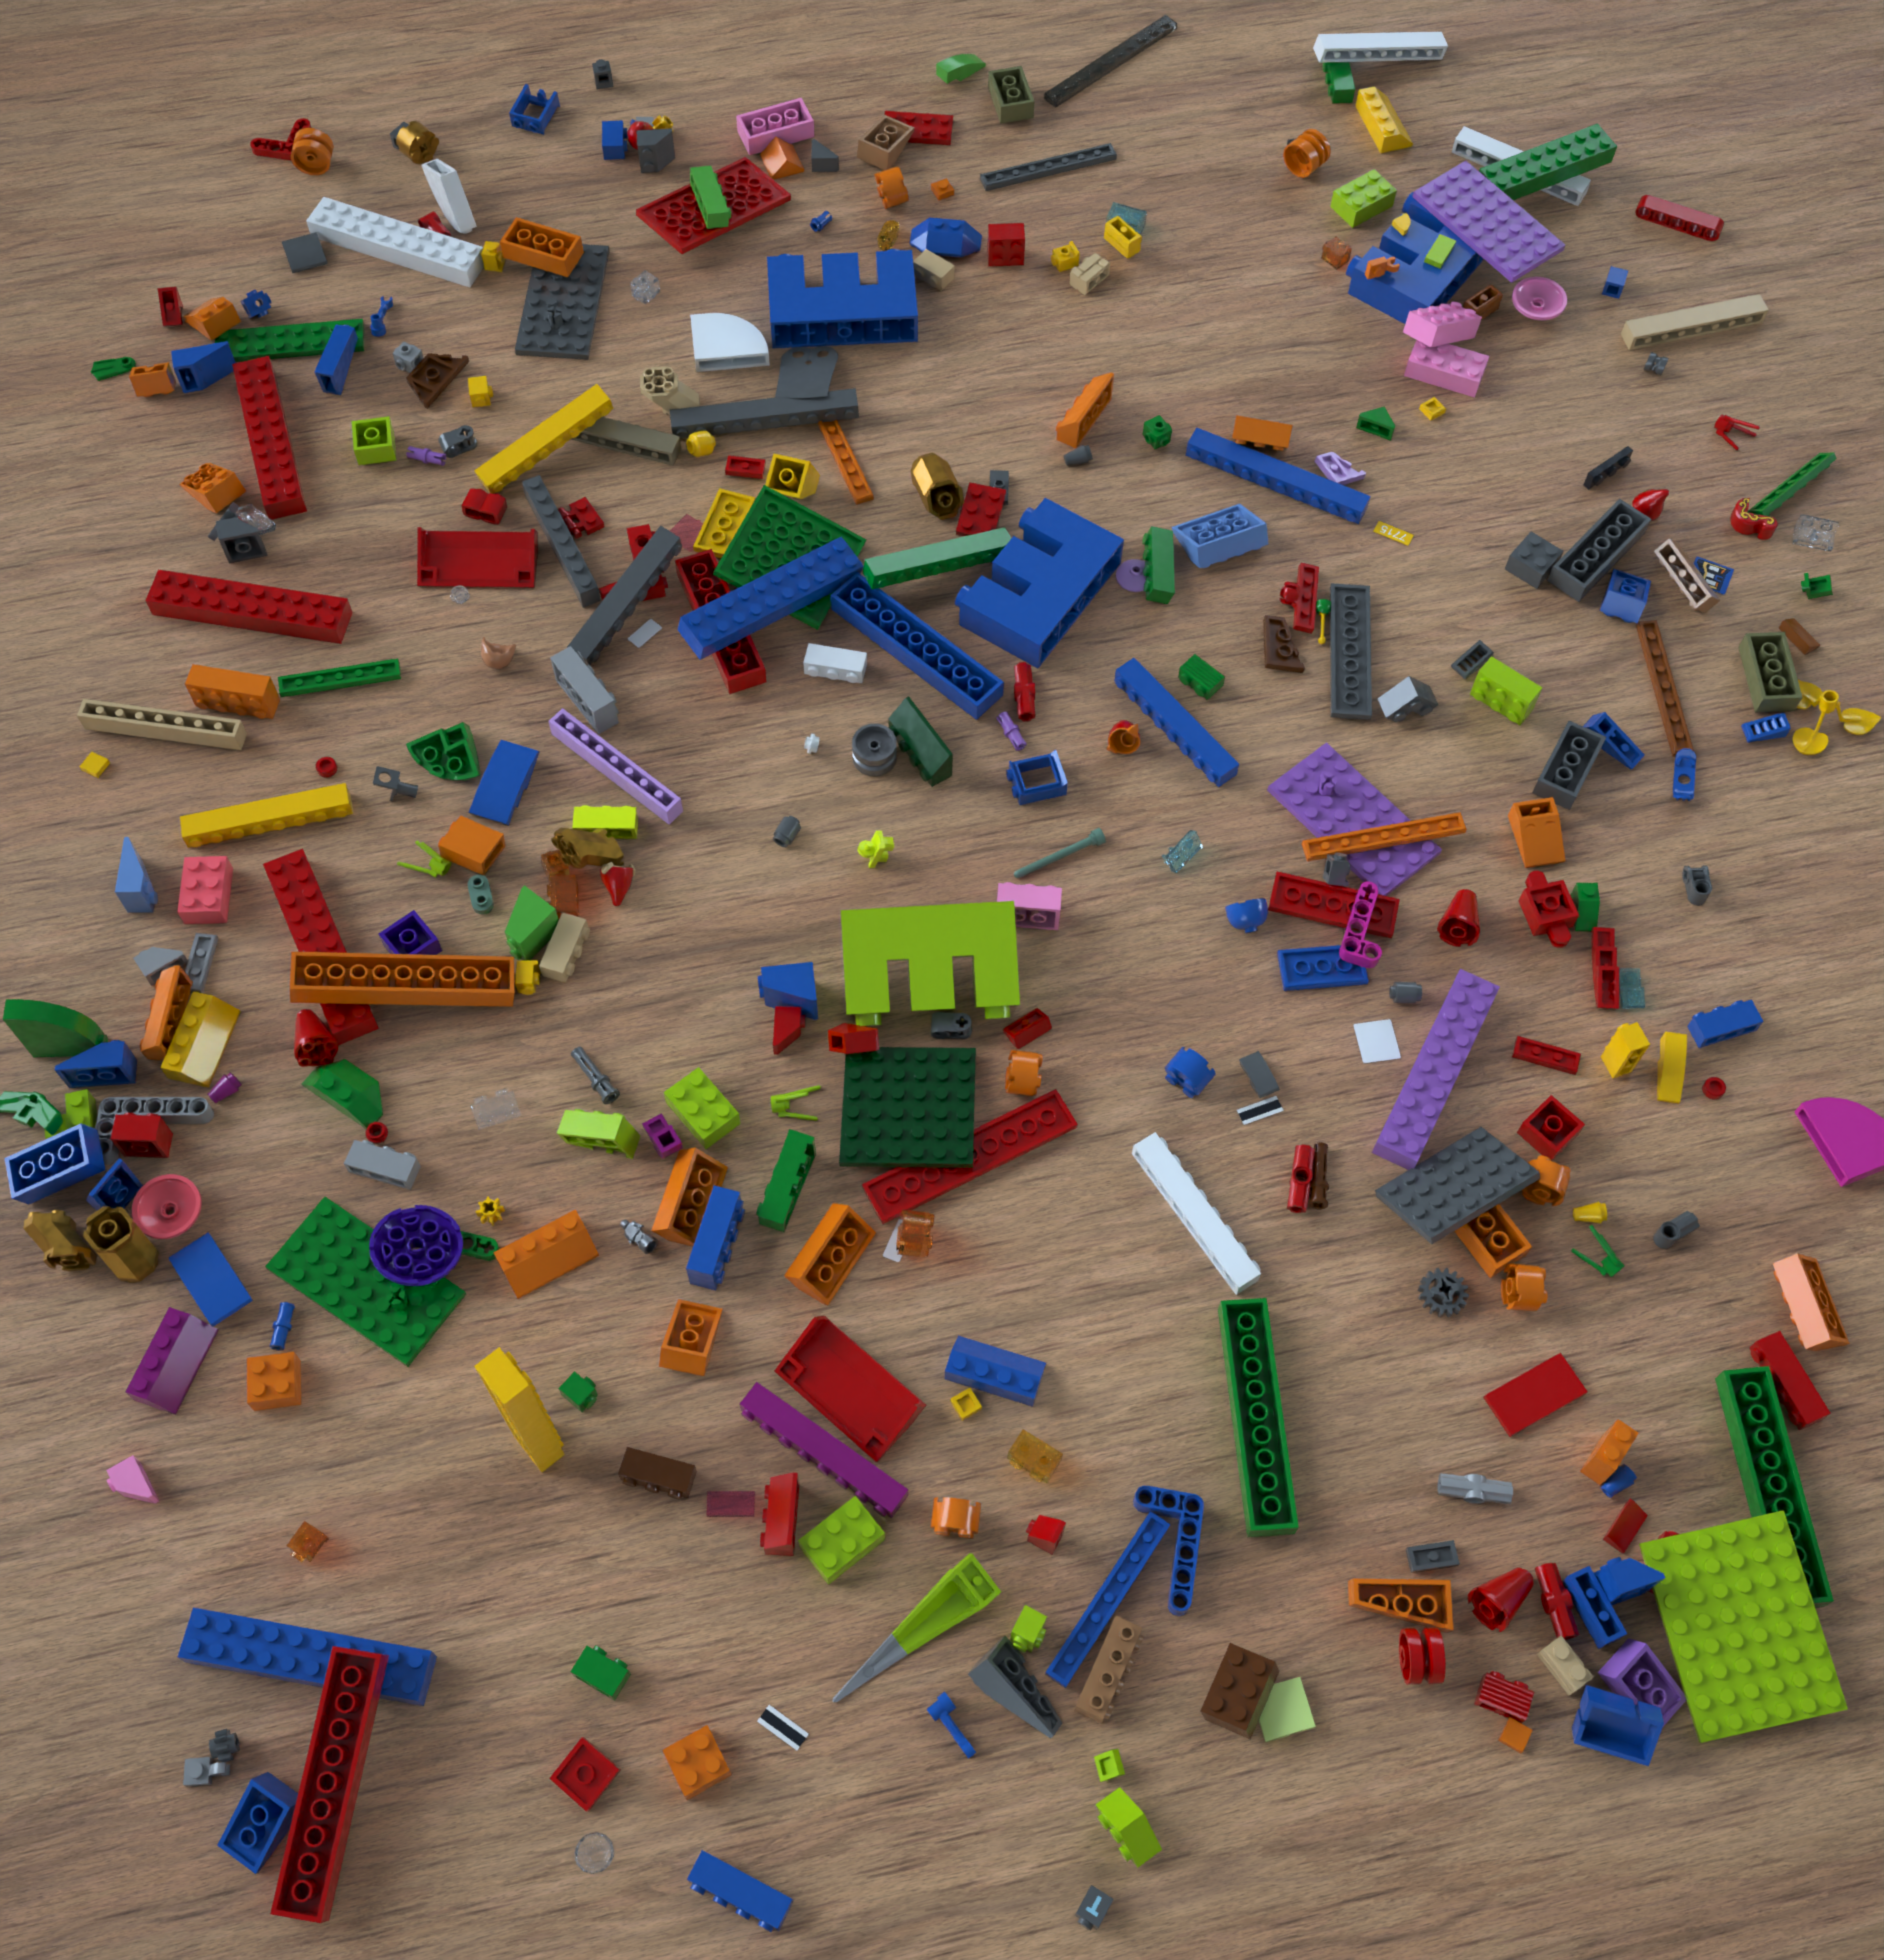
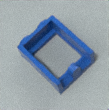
(529, 123)
(1041, 792)

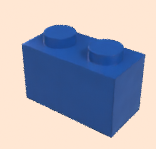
(614, 140)

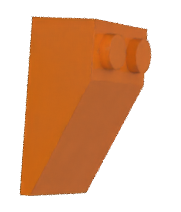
(213, 317)
(690, 1337)

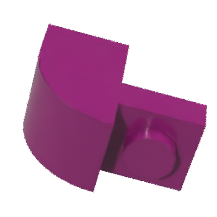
(662, 1136)

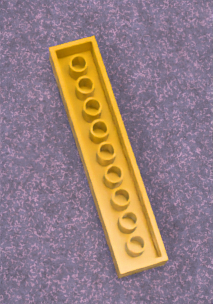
(521, 1408)

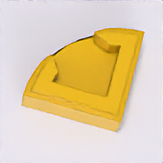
(1402, 224)

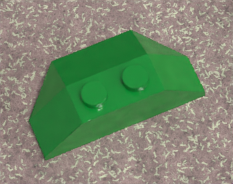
(347, 1090)

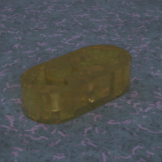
(885, 234)

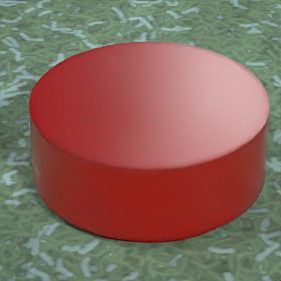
(326, 767)
(1714, 1088)

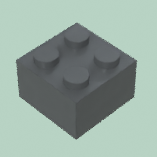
(1533, 560)

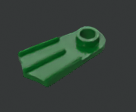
(112, 367)

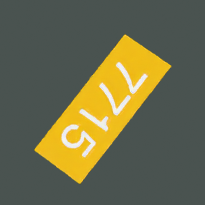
(1393, 533)

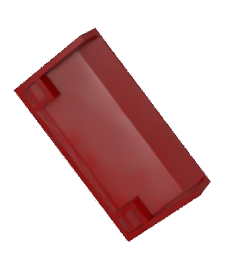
(476, 558)
(849, 1387)

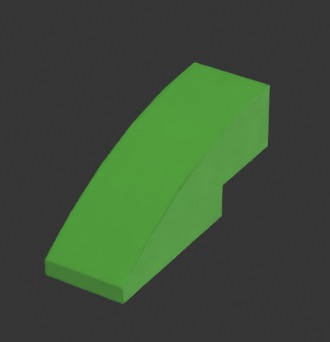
(958, 67)

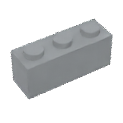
(382, 1164)

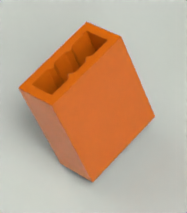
(471, 845)
(1609, 1452)

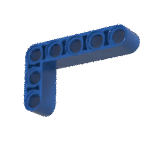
(1183, 1541)

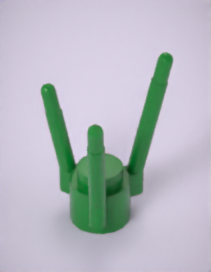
(1611, 1263)

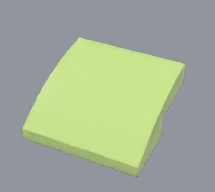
(1286, 1711)

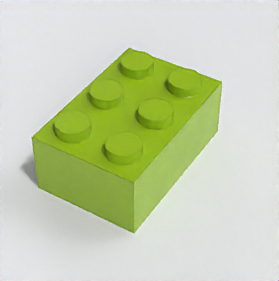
(1363, 198)
(1505, 690)
(702, 1108)
(841, 1540)

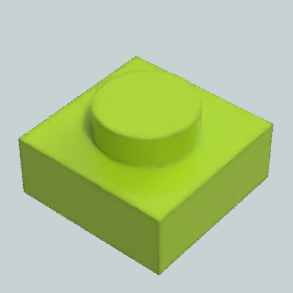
(1109, 1765)

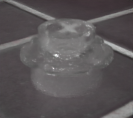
(459, 594)

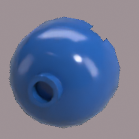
(1247, 915)

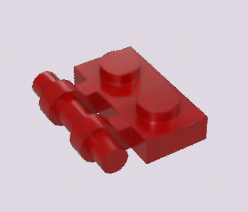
(586, 516)

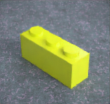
(617, 821)

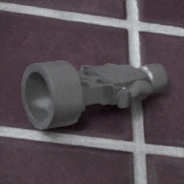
(634, 1232)

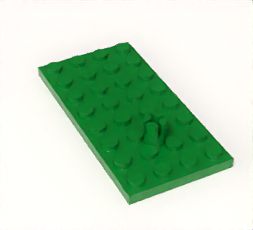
(334, 1269)

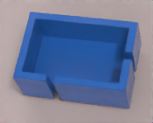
(1617, 1725)

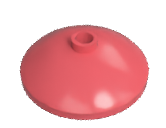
(159, 1197)

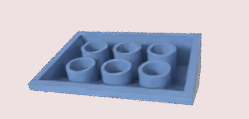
(1221, 535)

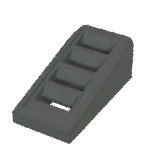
(1482, 649)

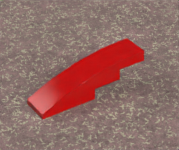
(1605, 968)

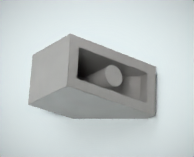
(158, 959)

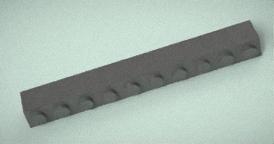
(764, 413)

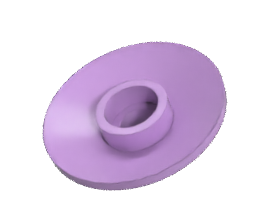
(1131, 576)

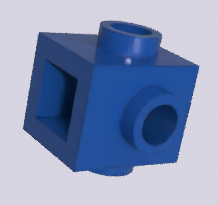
(250, 306)

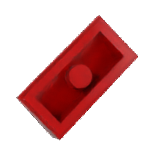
(1028, 1028)
(1625, 1526)

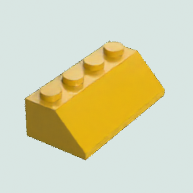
(1382, 120)
(200, 1040)

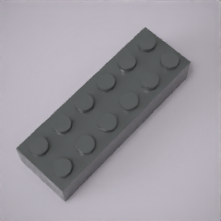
(1599, 550)

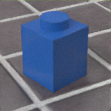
(1614, 282)

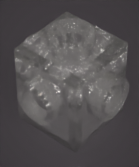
(645, 287)

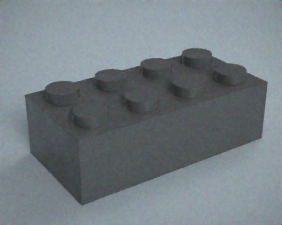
(1569, 764)

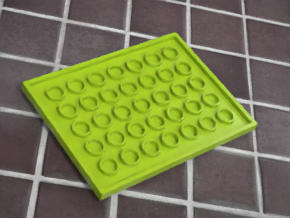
(1743, 1627)

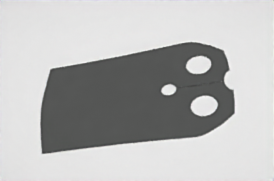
(805, 380)

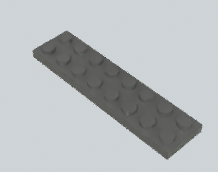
(1350, 652)

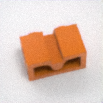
(152, 380)

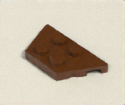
(434, 375)

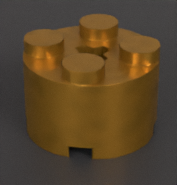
(417, 142)

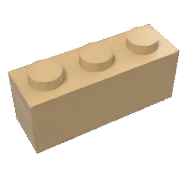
(564, 947)

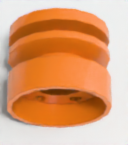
(1307, 153)

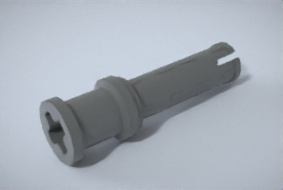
(599, 1081)

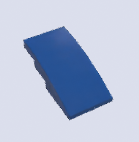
(504, 782)
(210, 1279)

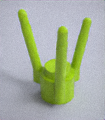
(438, 864)
(781, 1102)

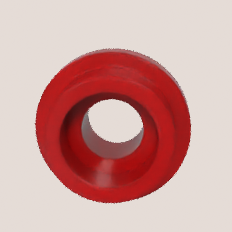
(374, 1127)

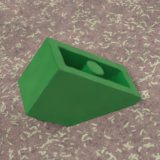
(1587, 903)

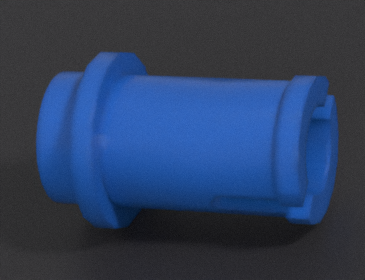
(818, 223)

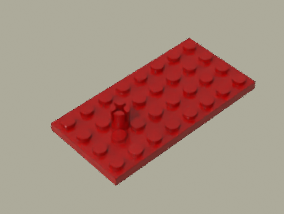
(747, 193)

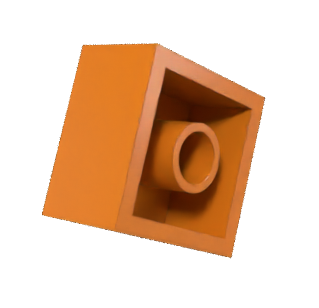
(273, 1381)
(697, 1762)

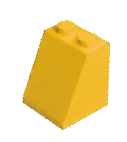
(792, 476)

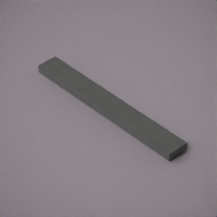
(1048, 167)

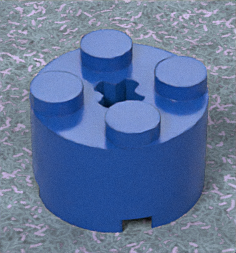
(1189, 1071)

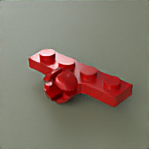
(1302, 597)

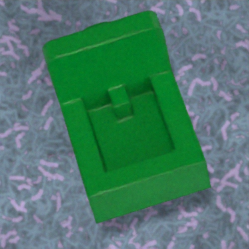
(1817, 586)

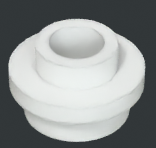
(811, 743)

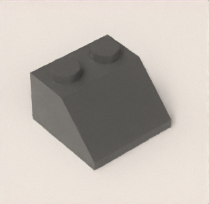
(655, 149)
(240, 540)

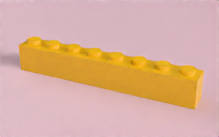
(544, 439)
(266, 815)

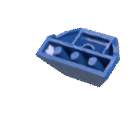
(946, 237)

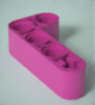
(1360, 922)

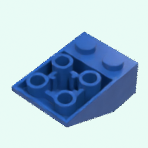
(202, 365)

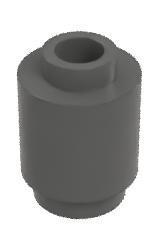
(786, 831)
(1405, 992)

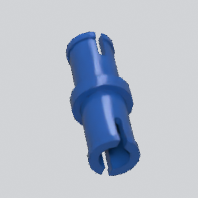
(282, 1326)

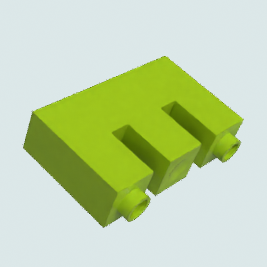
(929, 941)

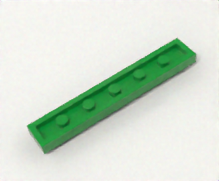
(1793, 484)
(339, 677)

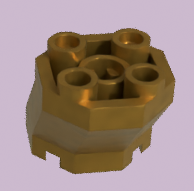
(937, 486)
(587, 848)
(59, 1241)
(121, 1244)

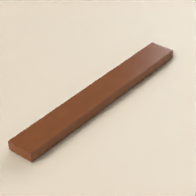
(1664, 686)

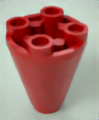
(313, 1041)

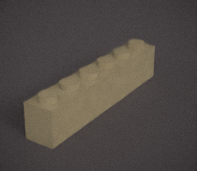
(632, 440)

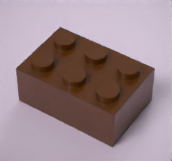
(1240, 1691)

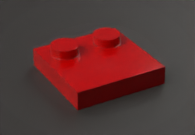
(585, 1774)

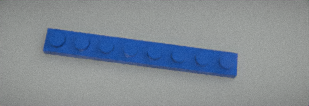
(1107, 1599)

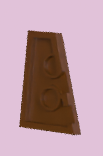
(1278, 646)

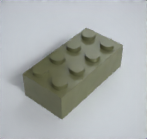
(1770, 672)

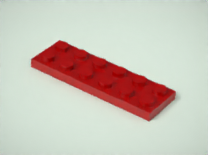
(1329, 903)

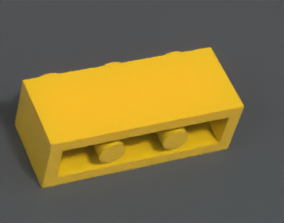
(1625, 1049)

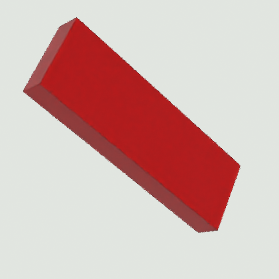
(1546, 1055)

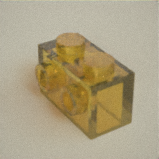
(1034, 1456)

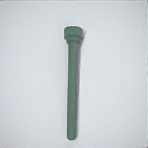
(1095, 838)

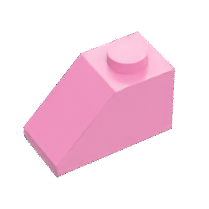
(131, 1480)

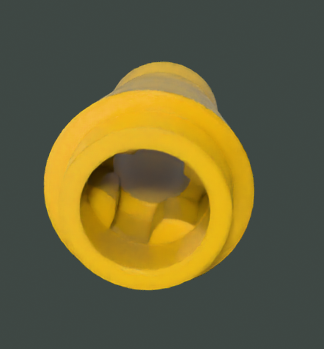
(1592, 1212)

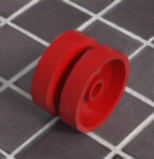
(1422, 1656)

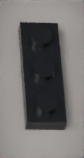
(1608, 468)

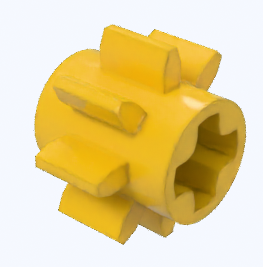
(662, 123)
(490, 1217)

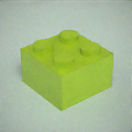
(373, 440)

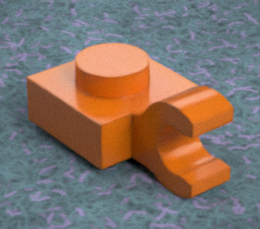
(1378, 266)

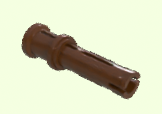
(1319, 1185)

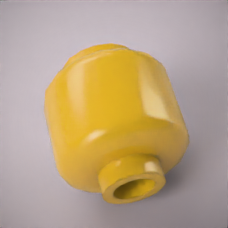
(700, 443)

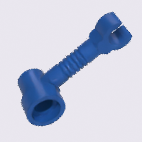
(378, 327)
(941, 1711)

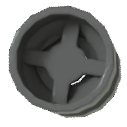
(1659, 366)

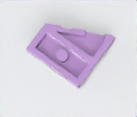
(1338, 469)

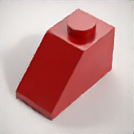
(787, 1027)
(1045, 1533)

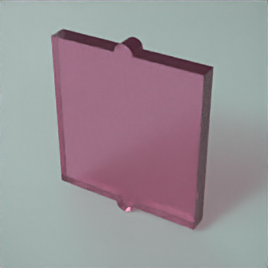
(688, 531)

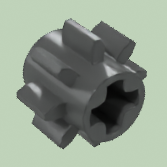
(224, 1745)

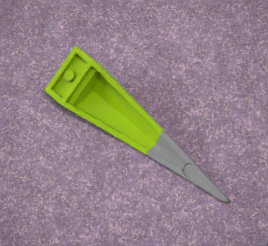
(953, 1599)

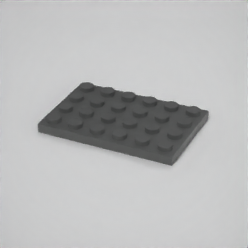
(1457, 1185)

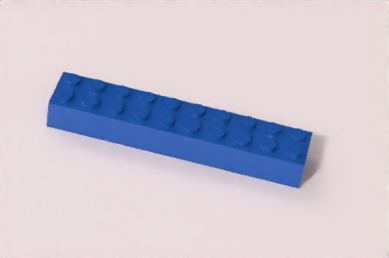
(769, 598)
(917, 646)
(297, 1653)

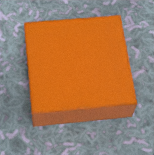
(1515, 1735)

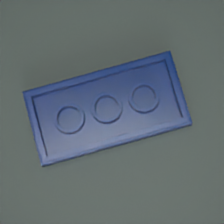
(1318, 969)

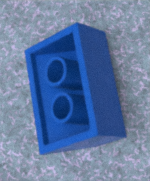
(1626, 1579)

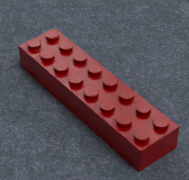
(740, 661)

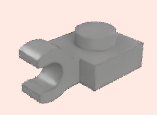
(201, 1770)

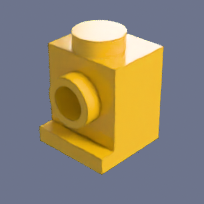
(493, 257)
(1065, 257)
(527, 976)

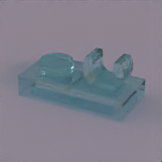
(1183, 851)

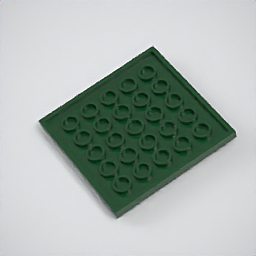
(908, 1108)

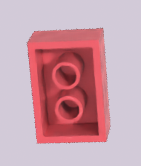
(205, 890)

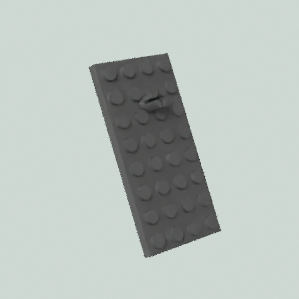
(563, 310)

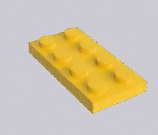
(723, 521)

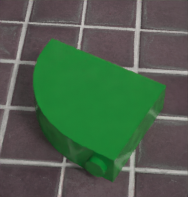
(51, 1028)

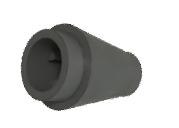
(1078, 456)

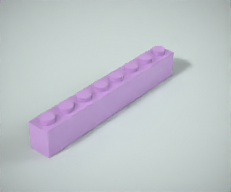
(616, 766)

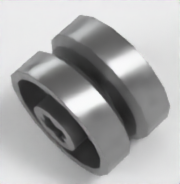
(874, 749)

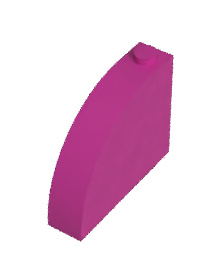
(1846, 1136)

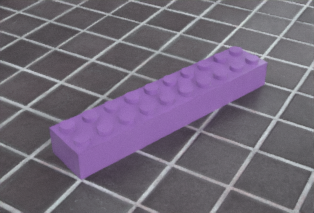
(1435, 1070)

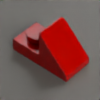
(170, 306)

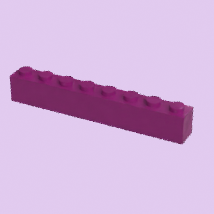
(824, 1450)

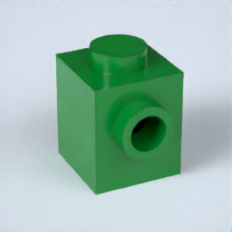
(579, 1391)

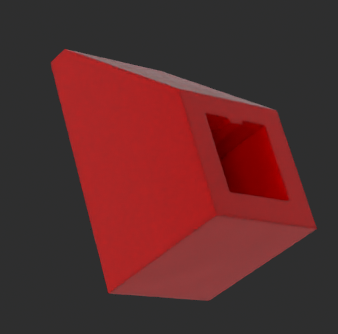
(853, 1039)

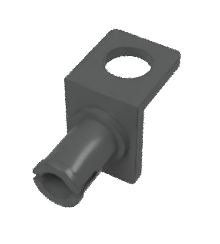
(394, 783)

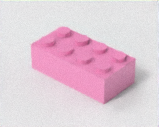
(785, 120)
(1442, 324)
(1447, 367)

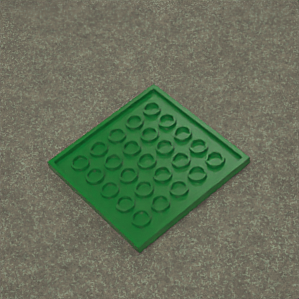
(776, 534)

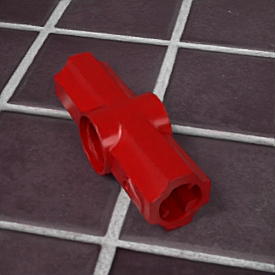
(1024, 692)
(1301, 1167)
(1556, 1601)

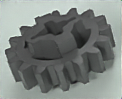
(1447, 1284)

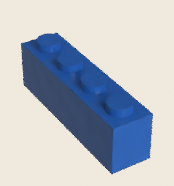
(740, 1891)

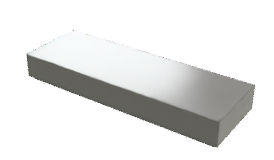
(200, 960)

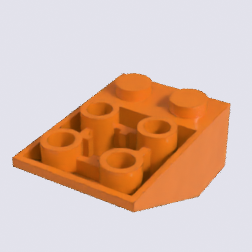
(213, 486)
(1537, 832)

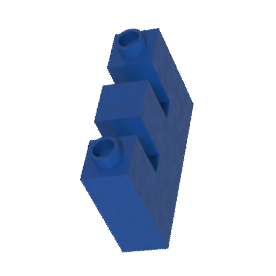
(1415, 282)
(842, 308)
(1040, 581)

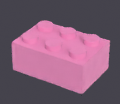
(1034, 905)

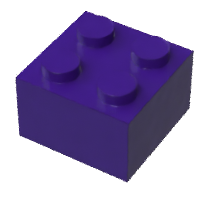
(410, 936)

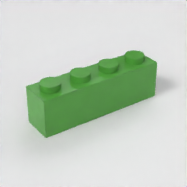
(709, 197)

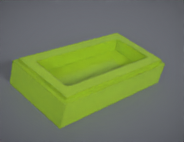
(1440, 251)

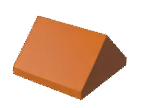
(781, 159)

